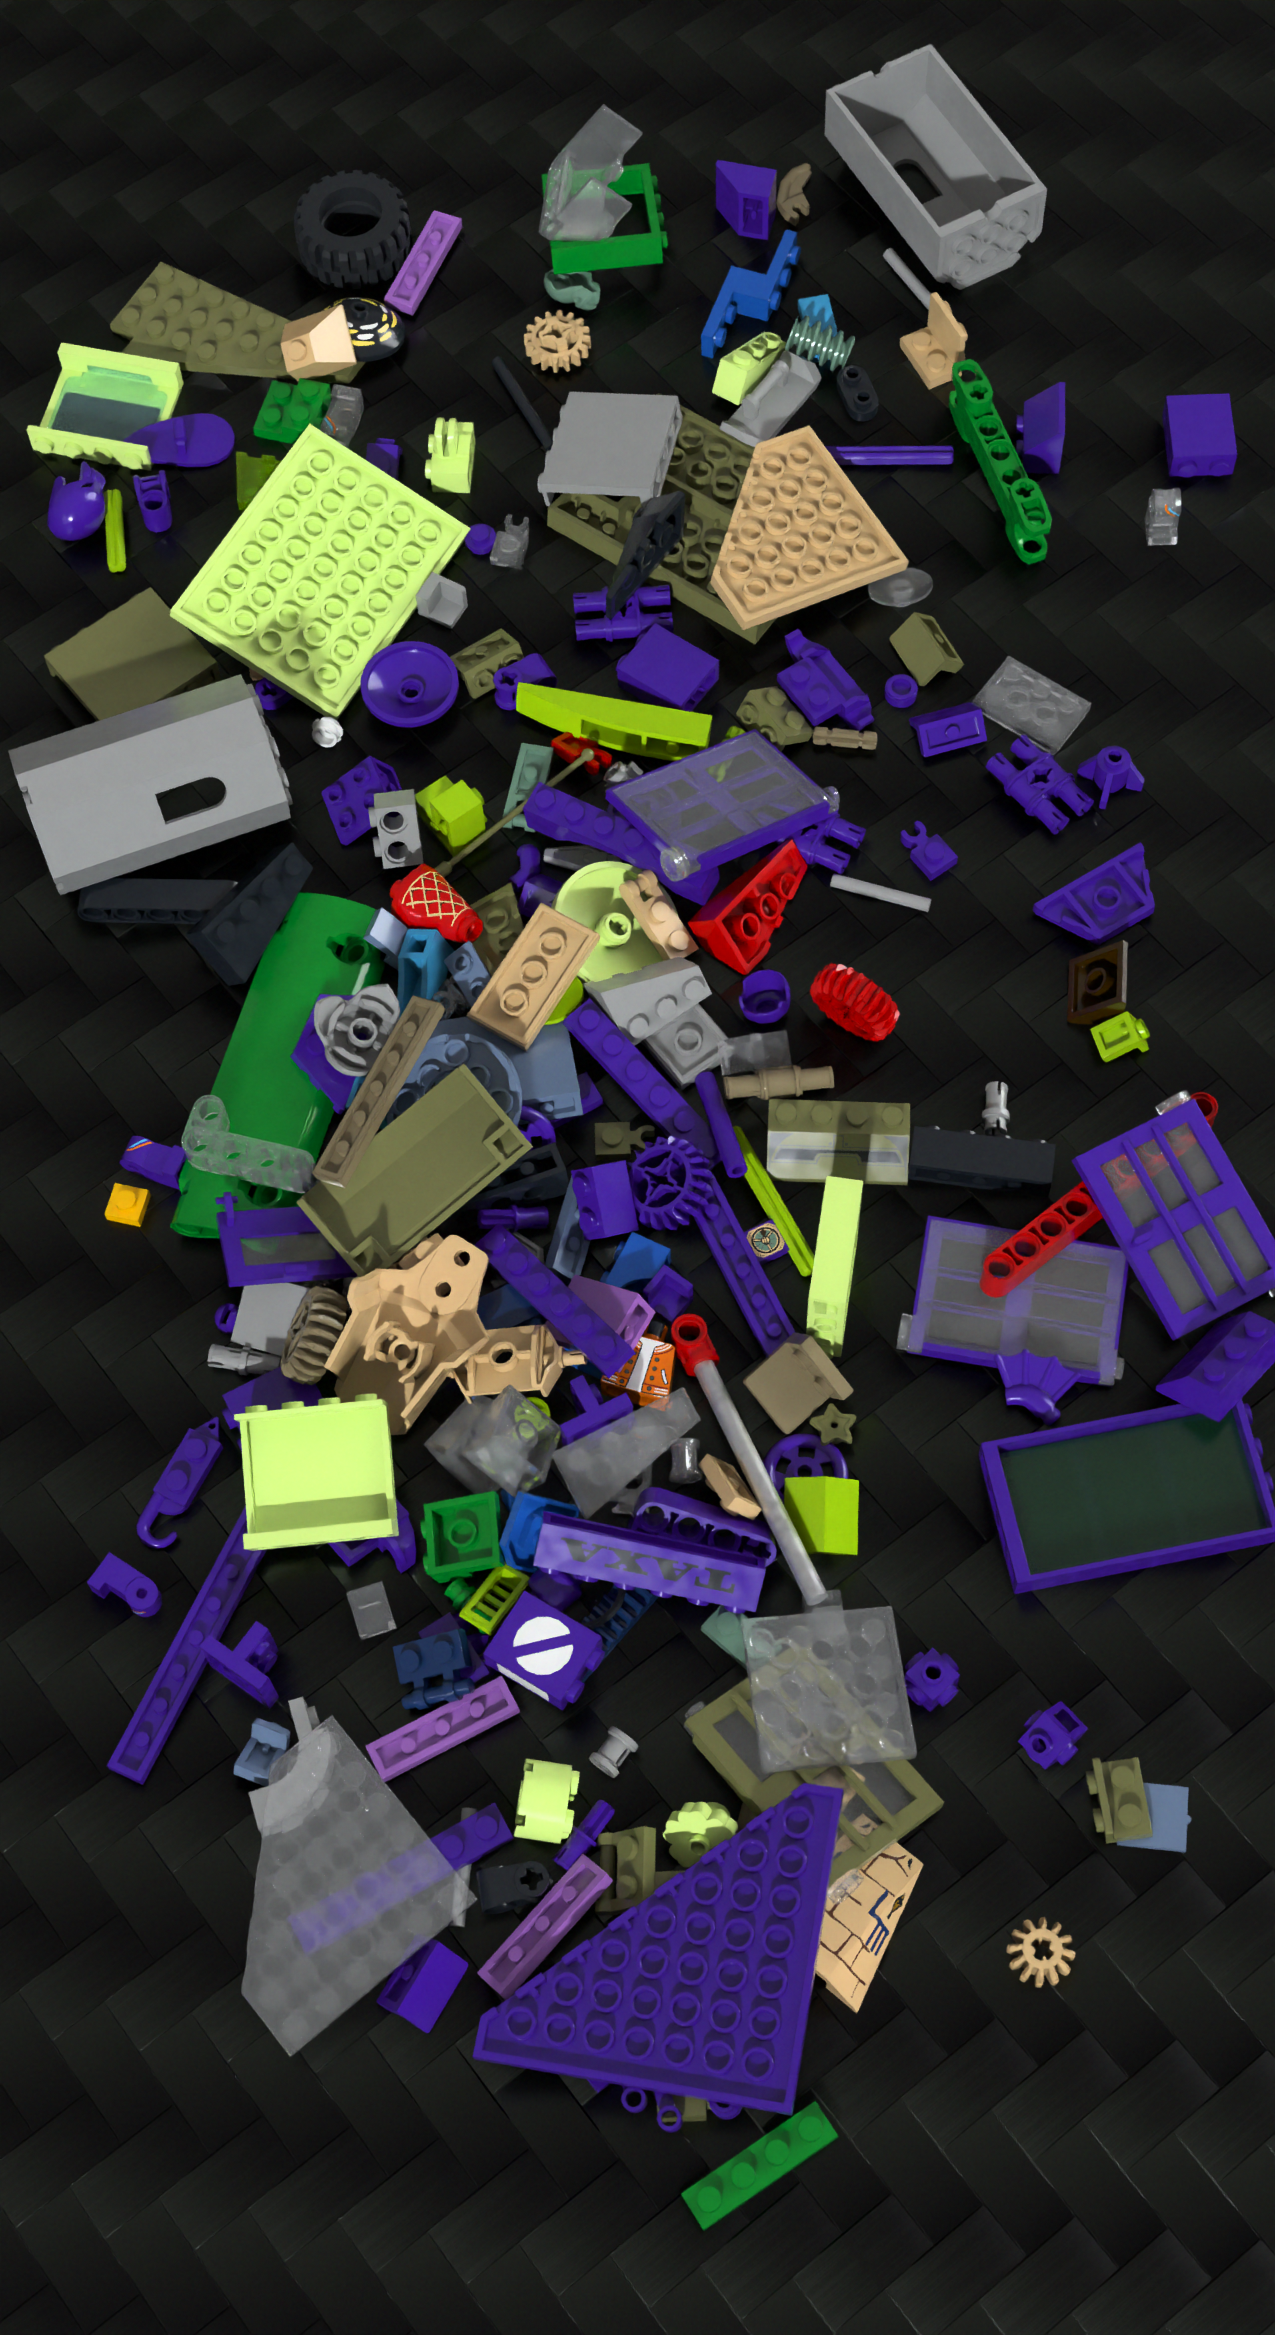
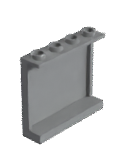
(612, 445)

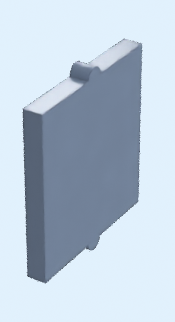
(1167, 1816)

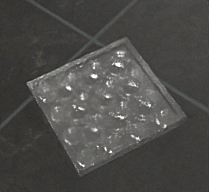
(827, 1689)

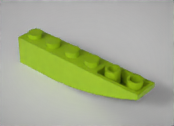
(616, 722)

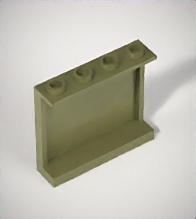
(132, 659)

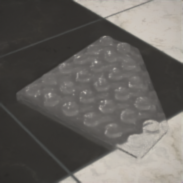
(338, 1888)

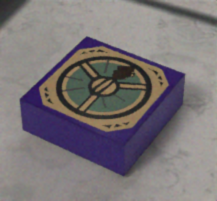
(766, 1242)

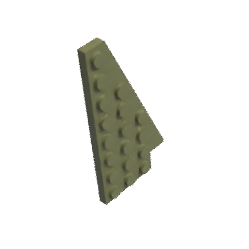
(206, 329)

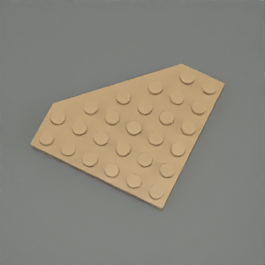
(798, 534)

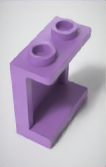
(619, 1308)

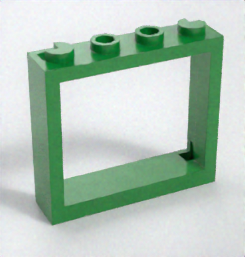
(619, 250)

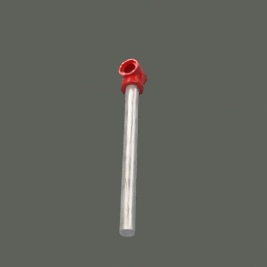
(700, 1360)

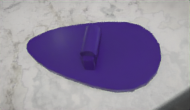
(187, 440)

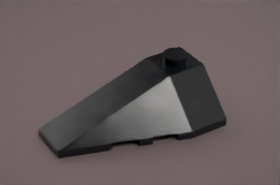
(650, 539)

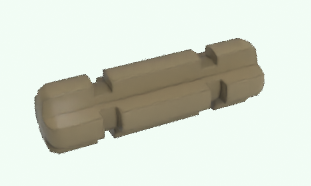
(845, 738)

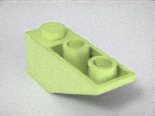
(747, 366)

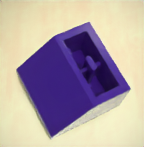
(746, 197)

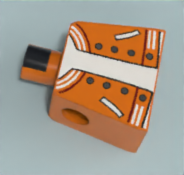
(647, 1373)

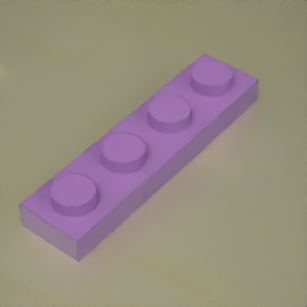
(423, 262)
(442, 1729)
(545, 1927)

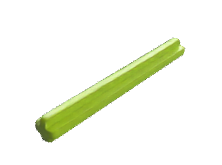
(775, 1207)

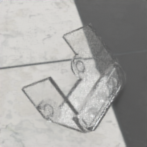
(576, 191)

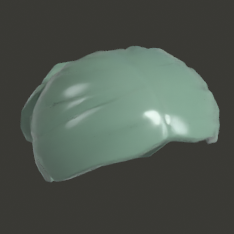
(572, 288)

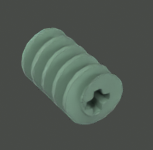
(819, 343)

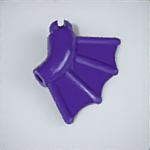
(1035, 1382)

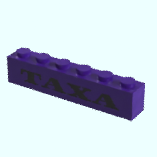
(649, 1562)

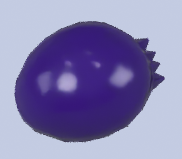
(75, 509)

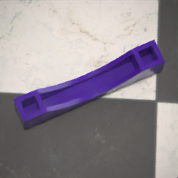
(577, 821)

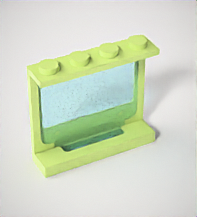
(102, 402)

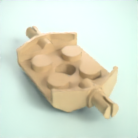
(533, 1366)

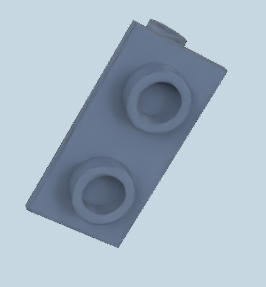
(468, 971)

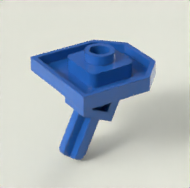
(523, 1526)

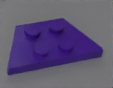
(1102, 899)
(311, 1058)

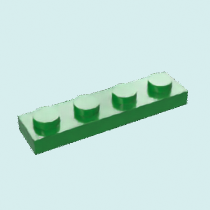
(759, 2165)

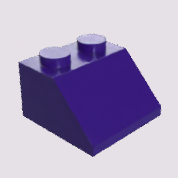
(1042, 431)

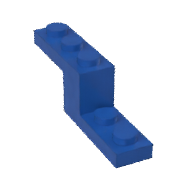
(750, 294)

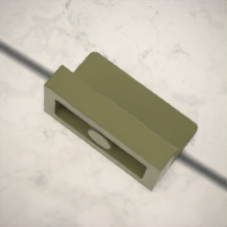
(924, 648)

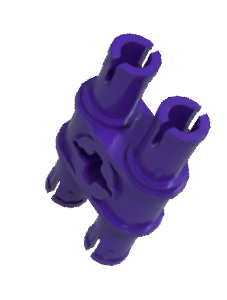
(622, 627)
(1039, 784)
(813, 845)

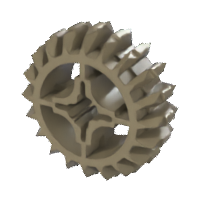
(313, 1335)

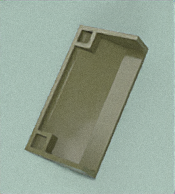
(416, 1173)

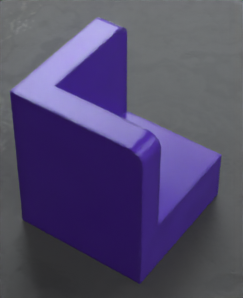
(668, 1294)

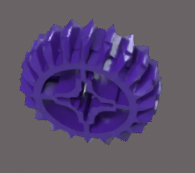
(674, 1162)

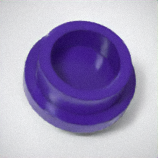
(480, 539)

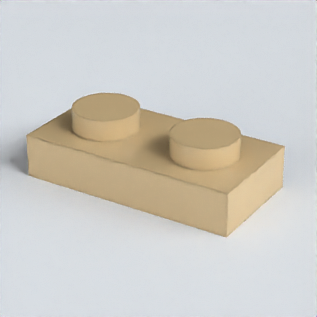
(730, 1487)

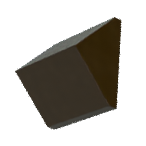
(1098, 985)

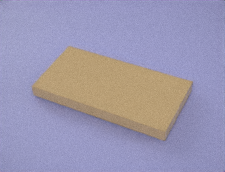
(533, 976)

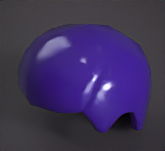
(765, 996)

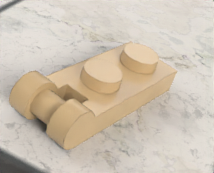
(657, 917)

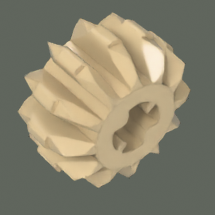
(1055, 1952)

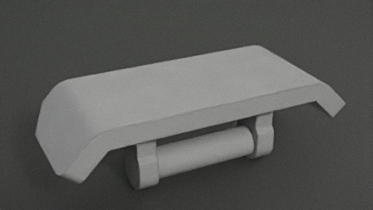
(774, 400)

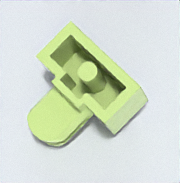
(452, 456)

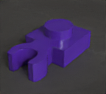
(929, 854)

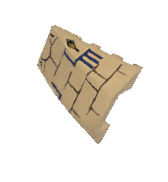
(863, 1924)

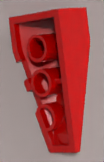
(745, 913)

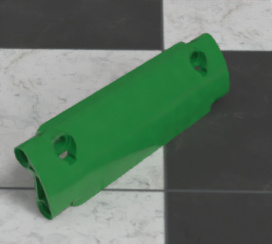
(258, 1079)

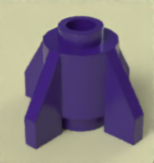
(1111, 771)

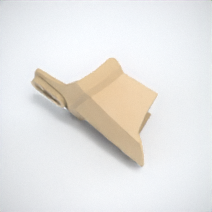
(407, 1333)

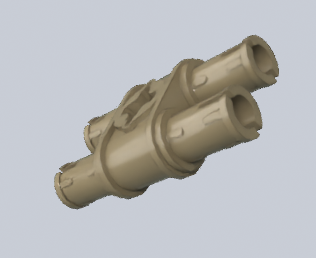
(778, 1082)

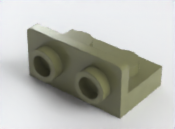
(482, 659)
(1121, 1800)

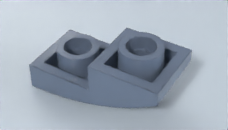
(387, 935)

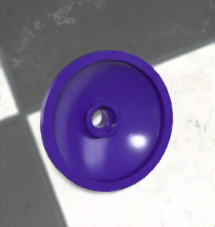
(405, 671)

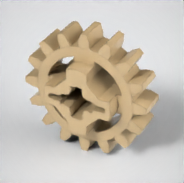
(557, 341)

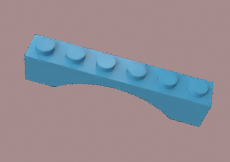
(420, 975)

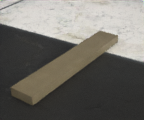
(378, 1091)

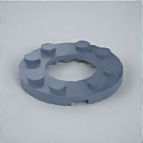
(482, 1058)

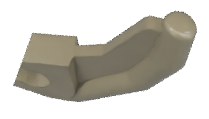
(790, 194)

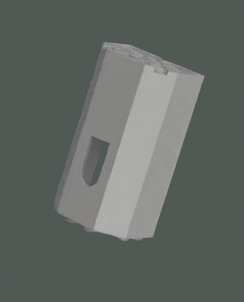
(929, 119)
(98, 783)

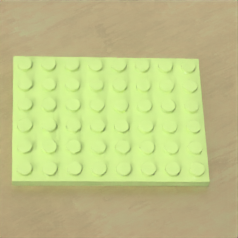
(319, 572)

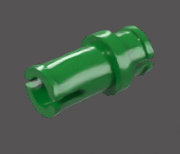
(460, 1594)

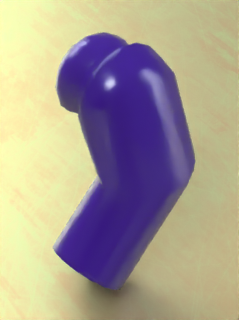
(529, 863)

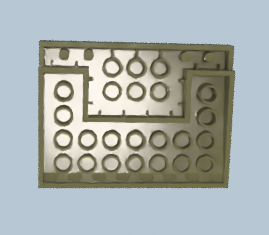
(711, 473)

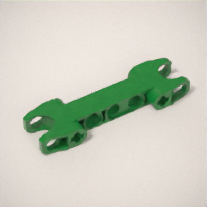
(1015, 493)

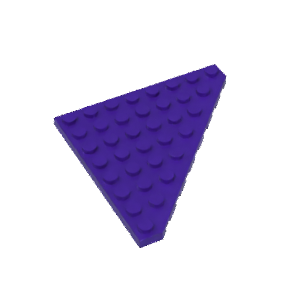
(697, 1982)

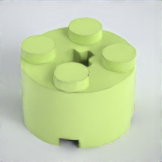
(545, 1801)

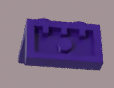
(353, 794)

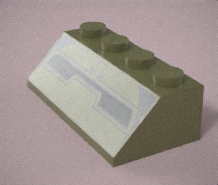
(838, 1141)

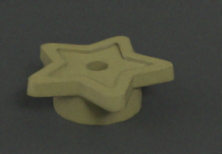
(833, 1435)

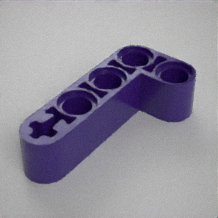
(710, 1520)

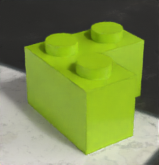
(452, 813)

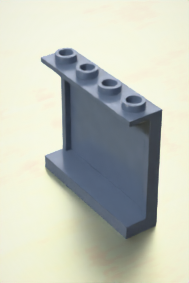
(544, 1071)

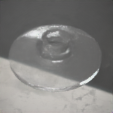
(901, 588)

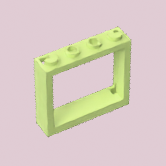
(834, 1263)

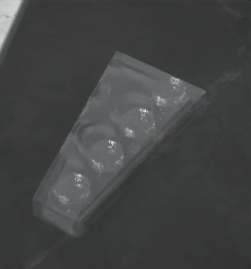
(618, 1452)

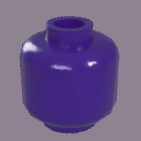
(556, 1590)

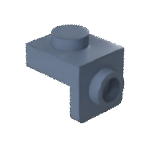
(265, 1746)

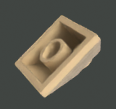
(318, 344)

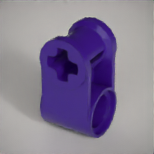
(154, 501)
(529, 670)

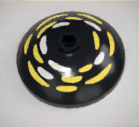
(373, 327)

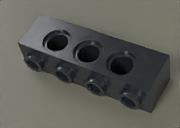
(528, 1181)

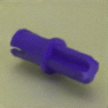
(514, 1218)
(584, 1836)

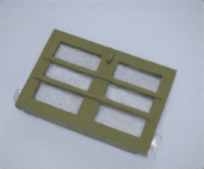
(878, 1801)

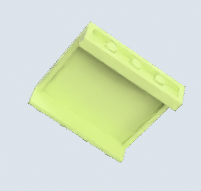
(318, 1473)

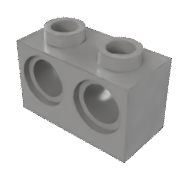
(393, 829)

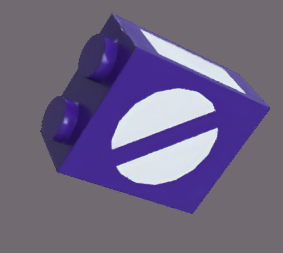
(544, 1651)

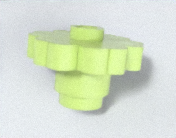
(697, 1830)

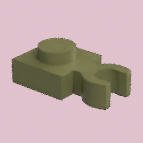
(616, 1140)

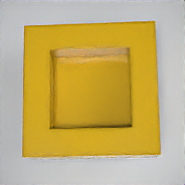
(127, 1204)

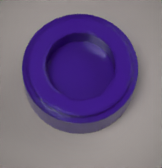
(901, 690)

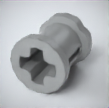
(613, 1752)

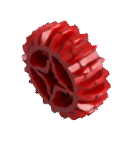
(854, 1002)

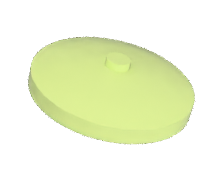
(595, 901)

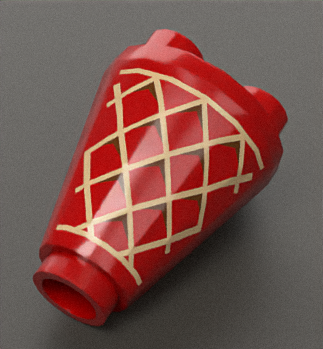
(430, 902)

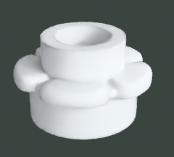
(326, 731)

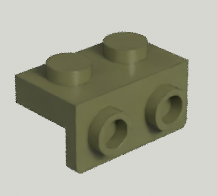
(773, 717)

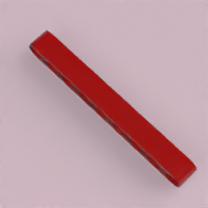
(1054, 1220)

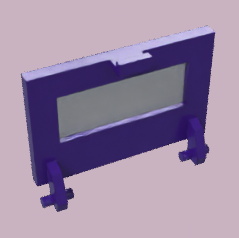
(275, 1246)

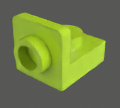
(1120, 1036)

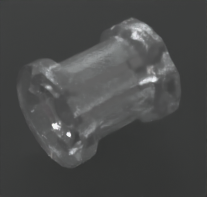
(685, 1461)

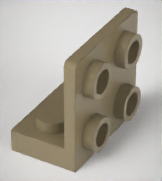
(796, 1381)

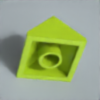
(824, 1513)

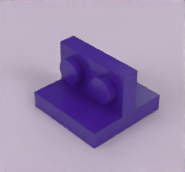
(591, 1411)
(246, 1662)

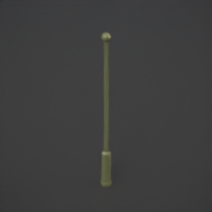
(446, 866)

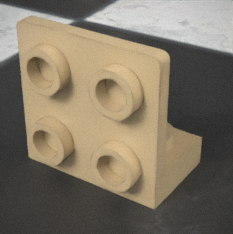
(937, 345)

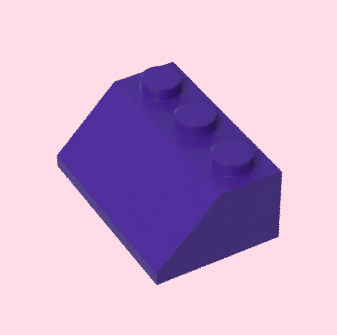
(1222, 1365)

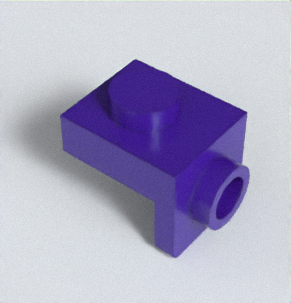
(385, 456)

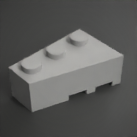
(649, 997)

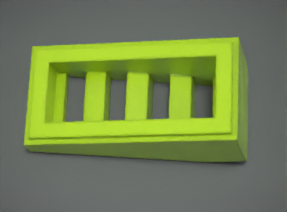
(506, 1576)

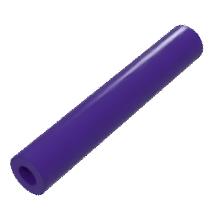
(720, 1124)

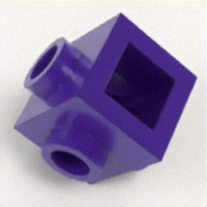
(931, 1691)
(1052, 1735)

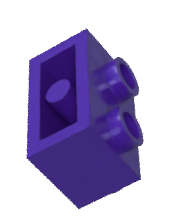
(604, 1200)

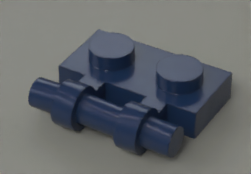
(432, 1657)

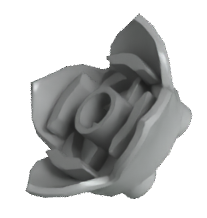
(339, 1021)

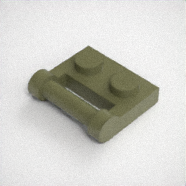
(634, 1868)

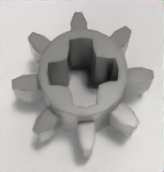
(621, 773)

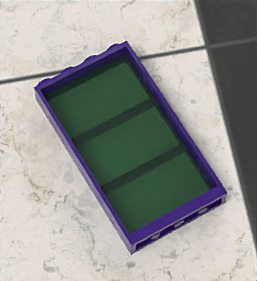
(1127, 1494)

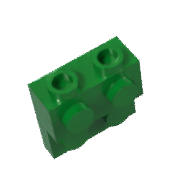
(291, 409)
(462, 1536)

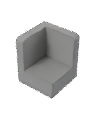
(441, 600)

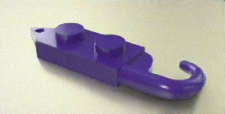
(181, 1480)

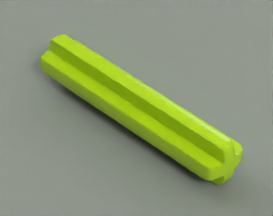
(114, 531)

